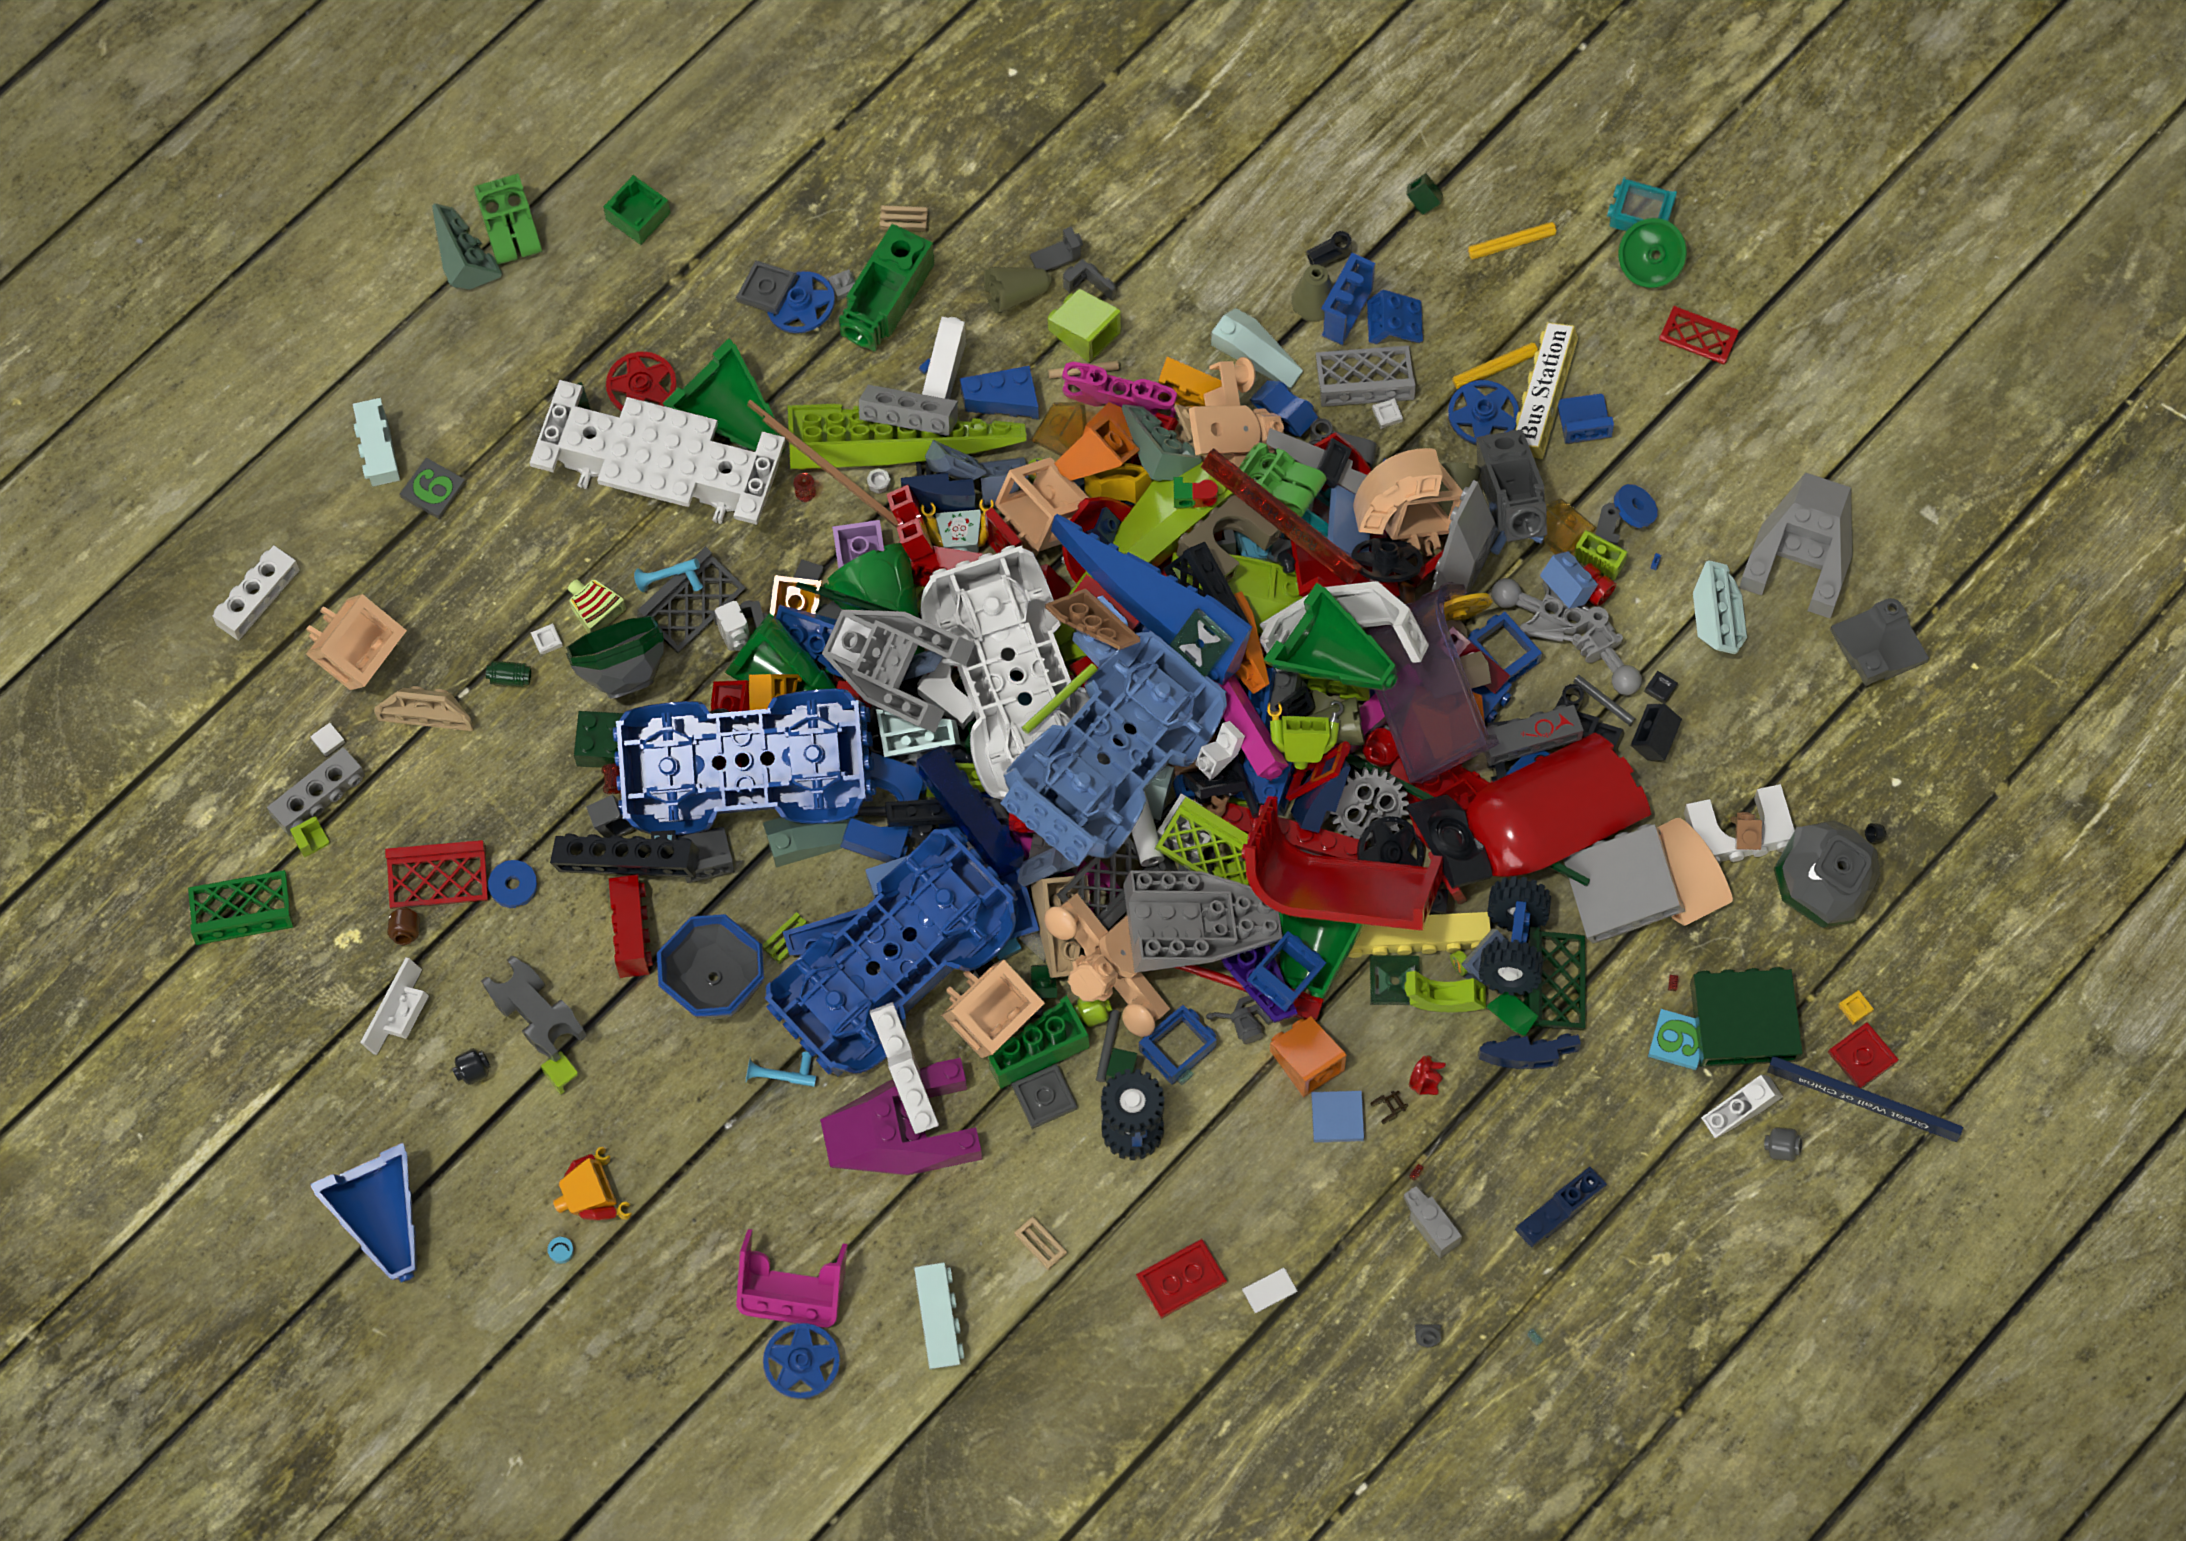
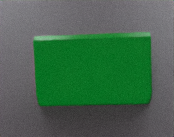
(1513, 1012)

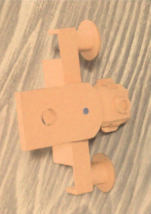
(1227, 424)
(1106, 964)

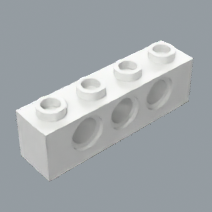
(254, 605)

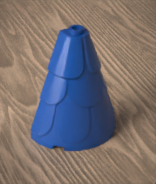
(376, 1210)

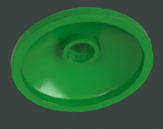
(1638, 251)

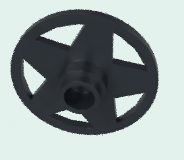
(1388, 558)
(1390, 846)

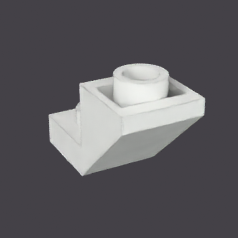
(1219, 754)

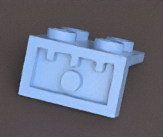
(1095, 649)

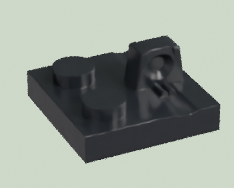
(1225, 783)

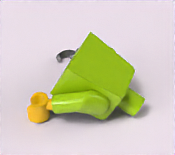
(1304, 737)

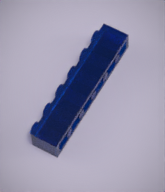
(970, 812)

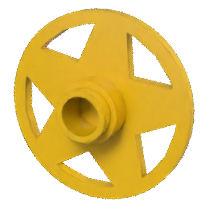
(1466, 606)

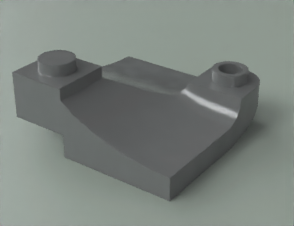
(1880, 642)

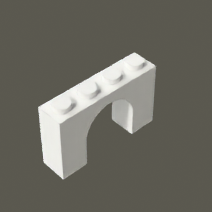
(940, 691)
(1775, 818)

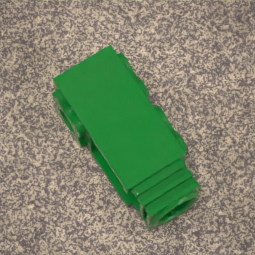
(886, 287)

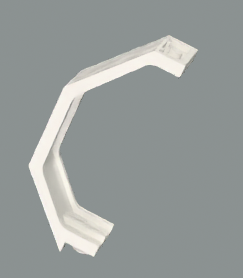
(1369, 606)

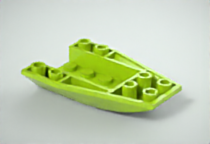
(1262, 584)

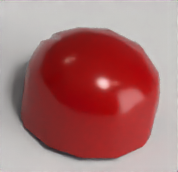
(1380, 748)

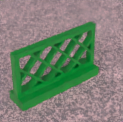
(241, 923)

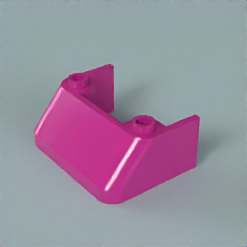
(788, 1295)

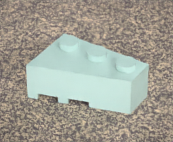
(904, 738)

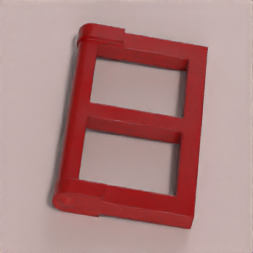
(1317, 779)

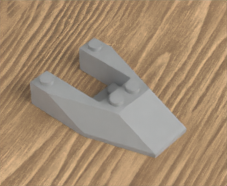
(1809, 528)
(875, 652)

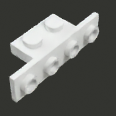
(398, 1009)

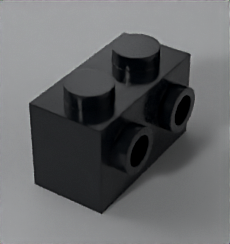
(1656, 732)

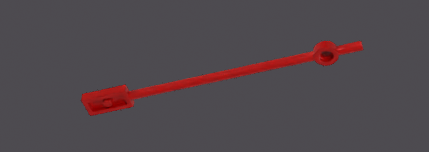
(1305, 1004)

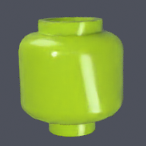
(1093, 1012)

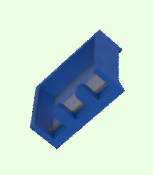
(1348, 298)

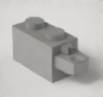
(1432, 1222)

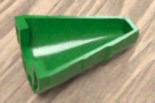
(723, 394)
(879, 579)
(1333, 647)
(775, 651)

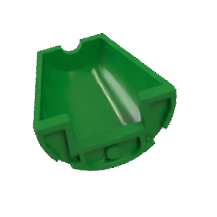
(1329, 939)

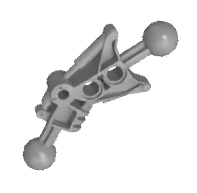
(1595, 644)

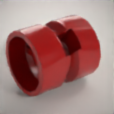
(1604, 588)

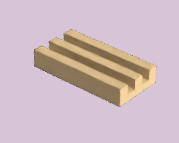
(904, 214)
(1054, 1259)

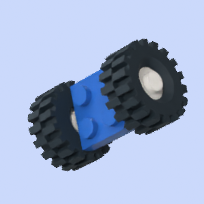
(1514, 964)
(1132, 1114)

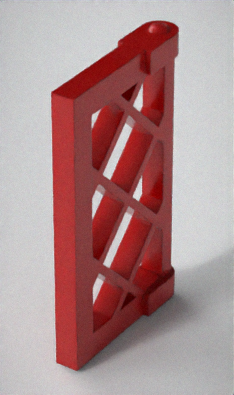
(1695, 318)

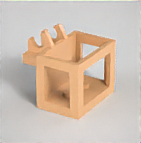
(1033, 508)
(1423, 518)
(354, 641)
(991, 1008)

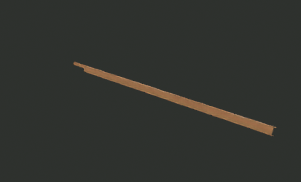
(825, 465)

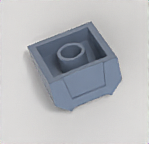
(951, 461)

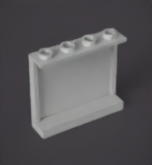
(1626, 885)

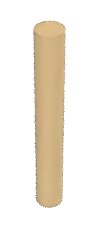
(1107, 366)

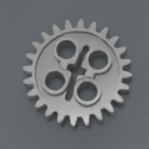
(1350, 799)

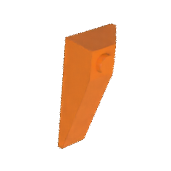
(1253, 668)

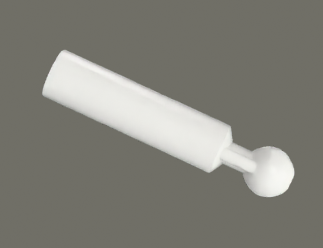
(1146, 838)

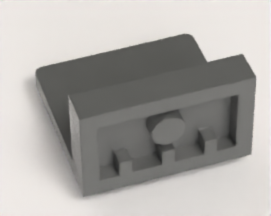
(713, 856)

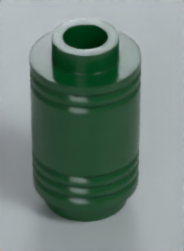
(509, 673)

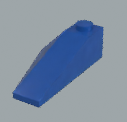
(809, 631)

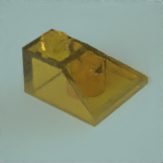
(1061, 426)
(1564, 527)

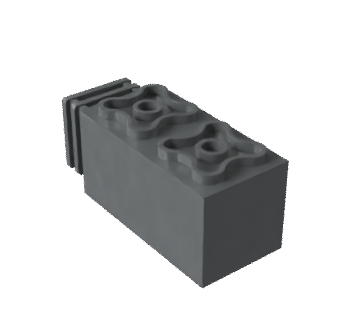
(1512, 484)

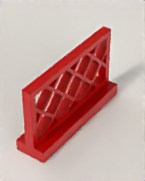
(441, 854)

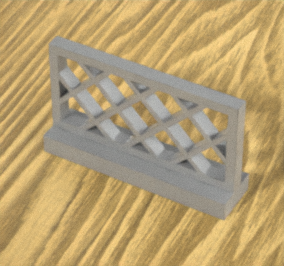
(1366, 390)

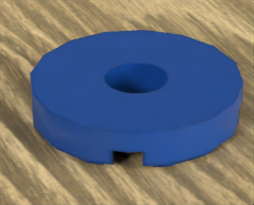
(1633, 494)
(512, 870)

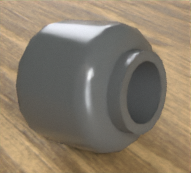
(1783, 1144)

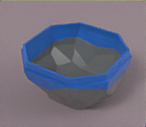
(709, 948)

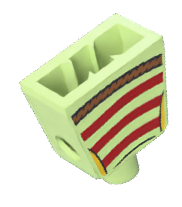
(595, 604)

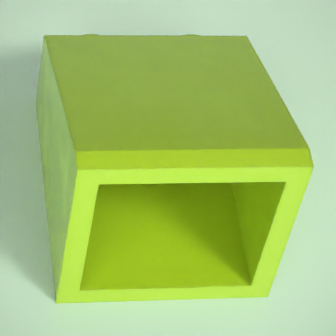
(1085, 324)

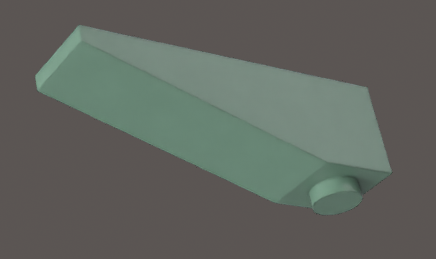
(460, 253)
(1159, 449)
(798, 841)

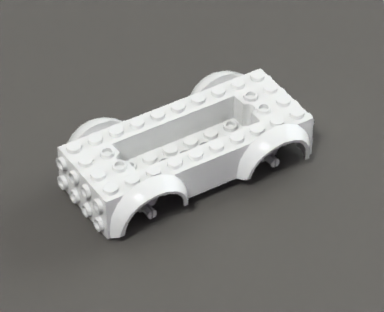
(999, 607)

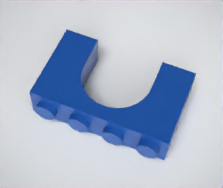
(885, 842)

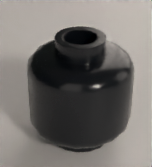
(471, 1066)

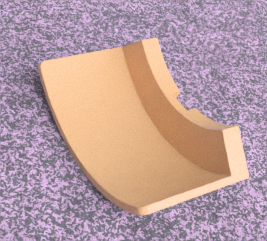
(1391, 483)
(1694, 871)

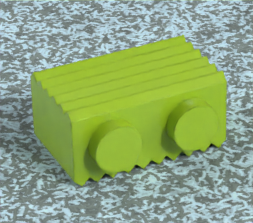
(1601, 554)

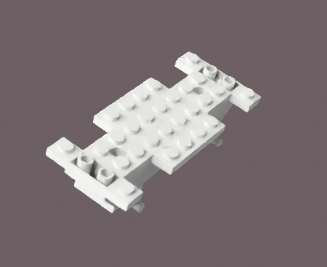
(657, 454)

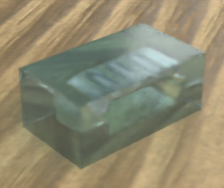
(1185, 1077)
(1534, 1337)

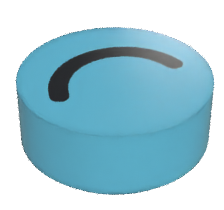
(560, 1250)

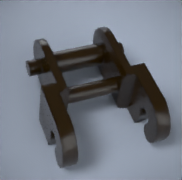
(1394, 1095)

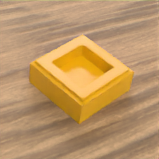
(1855, 1007)

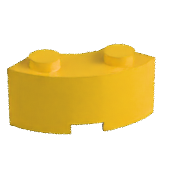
(1119, 483)

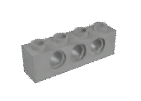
(908, 410)
(319, 779)

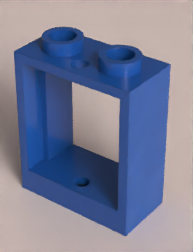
(1522, 664)
(1271, 985)
(1160, 1061)

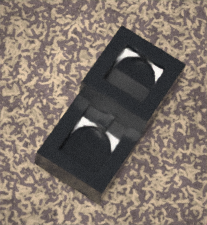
(1593, 725)

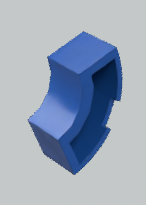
(1295, 412)

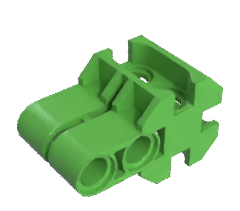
(496, 223)
(1283, 477)

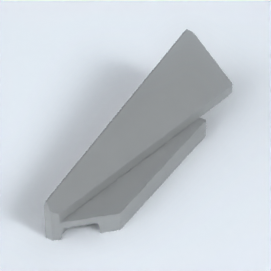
(1311, 456)

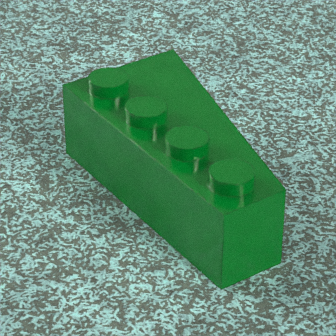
(1040, 1045)

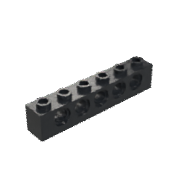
(681, 864)

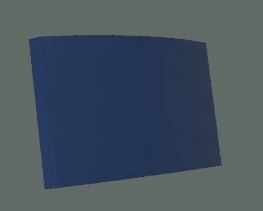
(944, 494)
(1311, 807)

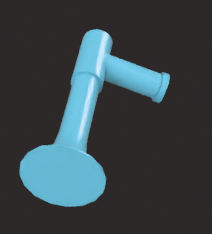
(644, 579)
(801, 1078)

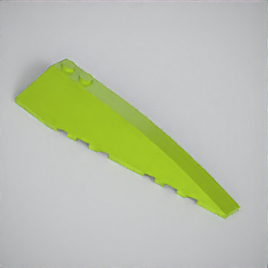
(853, 442)
(1156, 526)

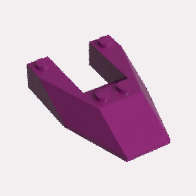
(878, 1136)

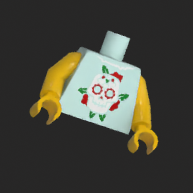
(957, 529)

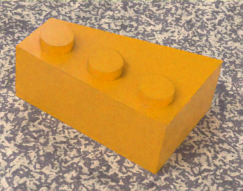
(1187, 383)
(767, 686)

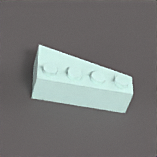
(937, 1316)

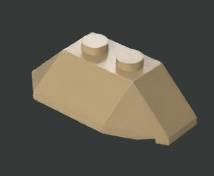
(424, 708)

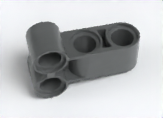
(1365, 447)

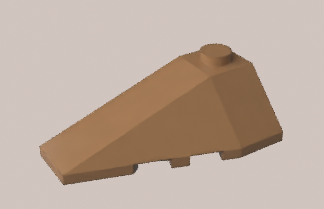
(1092, 618)

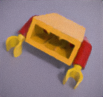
(588, 1190)

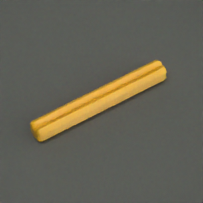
(1512, 240)
(1495, 365)

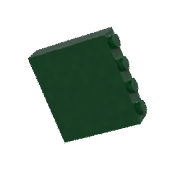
(1745, 1016)

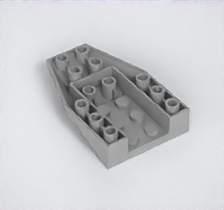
(1468, 540)
(1193, 919)

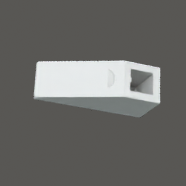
(1742, 1105)

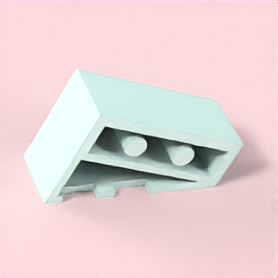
(375, 442)

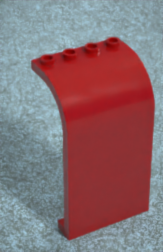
(1335, 886)

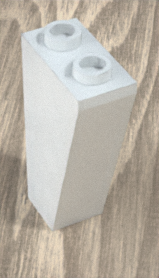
(945, 358)

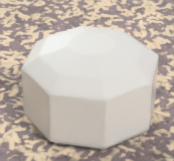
(878, 481)

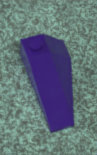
(1241, 968)

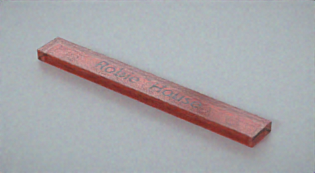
(1281, 516)

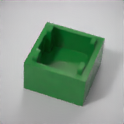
(637, 209)

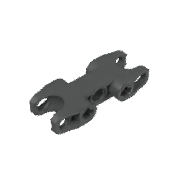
(545, 1021)

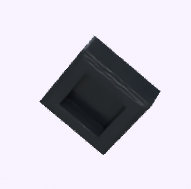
(1661, 687)

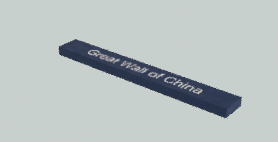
(1865, 1099)

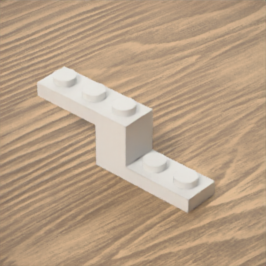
(904, 1068)

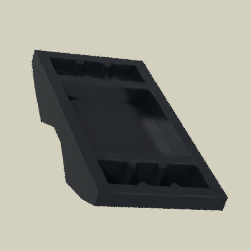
(1448, 835)

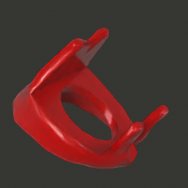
(1425, 1077)

